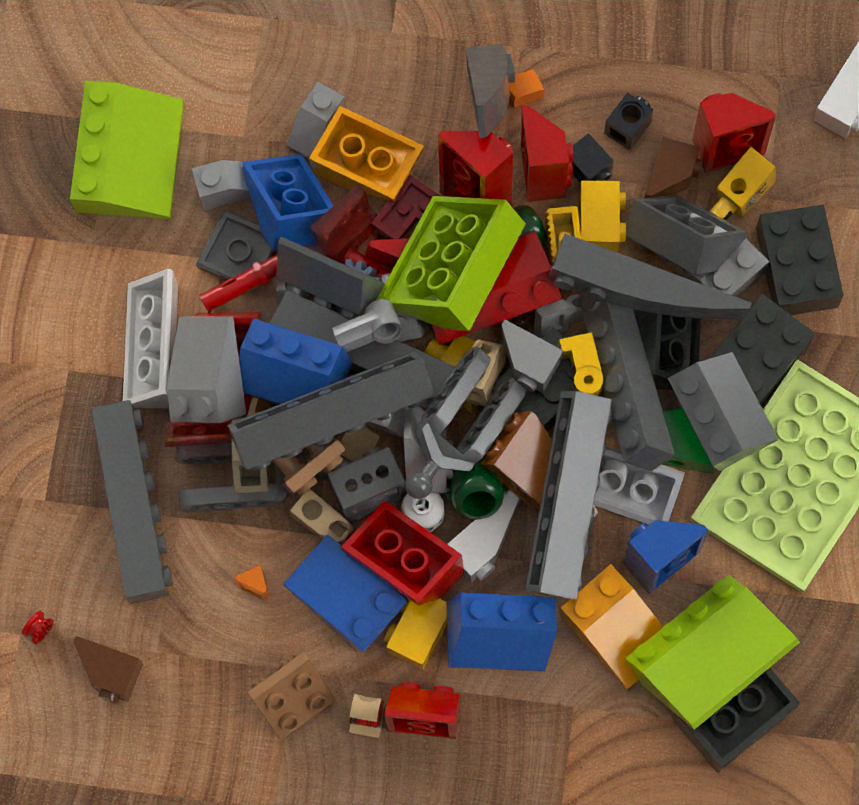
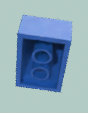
(286, 198)
(344, 594)

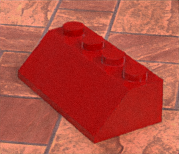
(475, 165)
(517, 289)

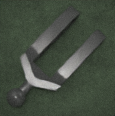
(442, 409)
(225, 497)

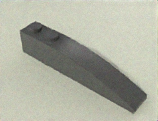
(489, 81)
(637, 285)

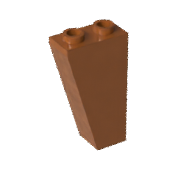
(522, 458)

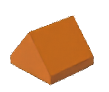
(253, 583)

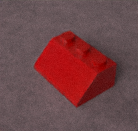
(728, 128)
(544, 157)
(405, 555)

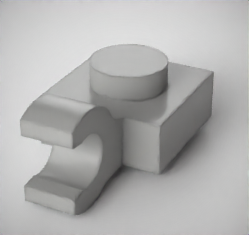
(557, 315)

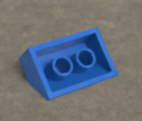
(288, 364)
(662, 550)
(500, 631)

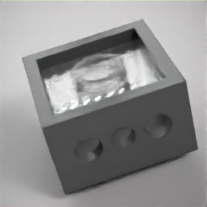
(367, 483)

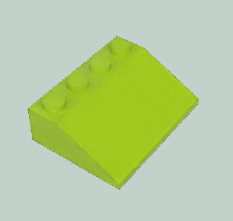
(126, 151)
(453, 260)
(711, 651)

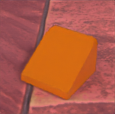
(526, 88)

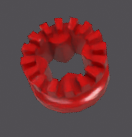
(37, 626)

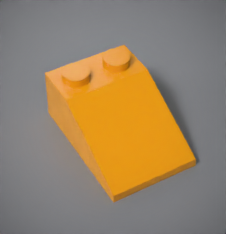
(364, 154)
(611, 621)

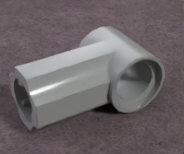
(377, 324)

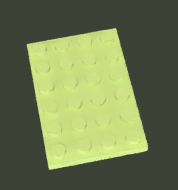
(797, 493)

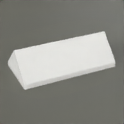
(150, 339)
(636, 491)

